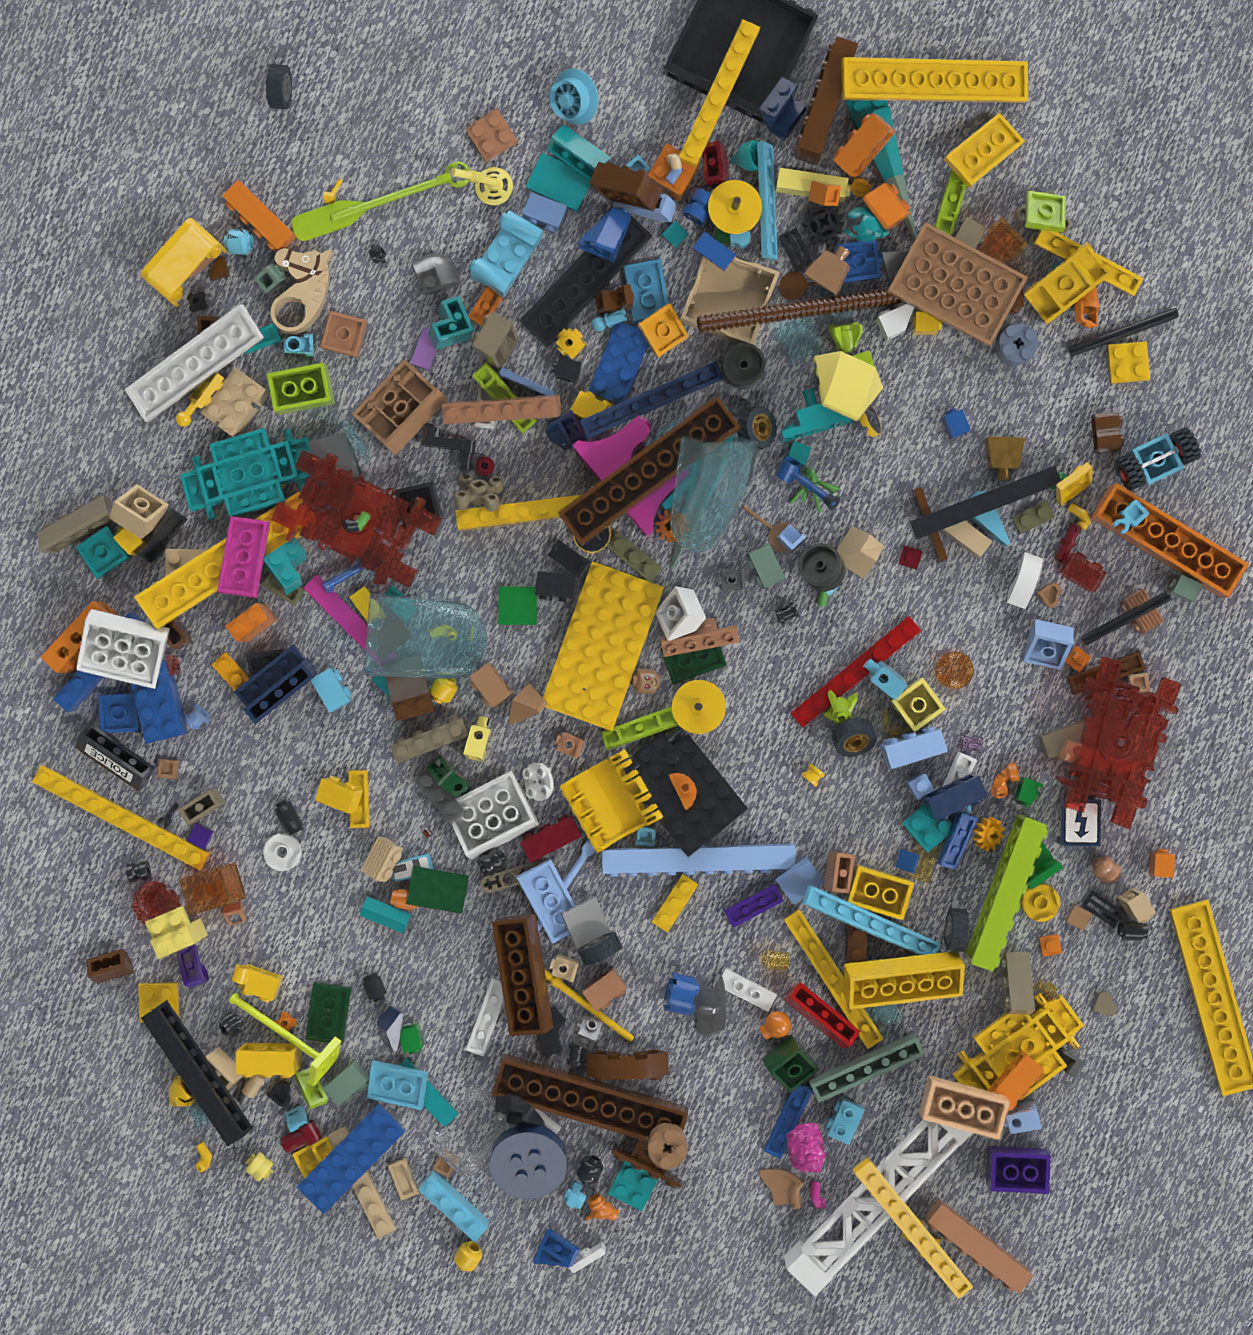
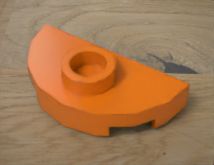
(685, 788)

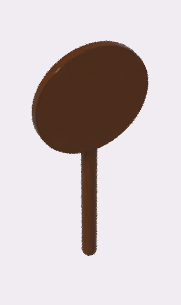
(794, 285)

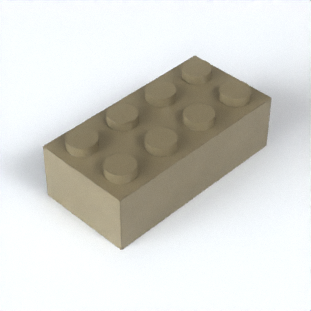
(495, 340)

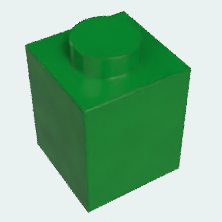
(411, 1038)

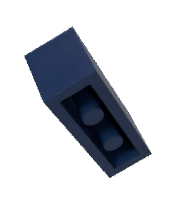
(955, 797)

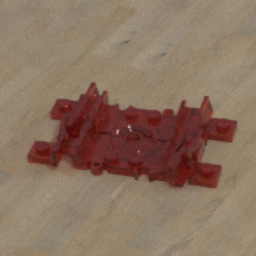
(351, 499)

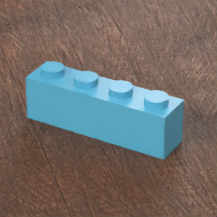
(454, 1205)

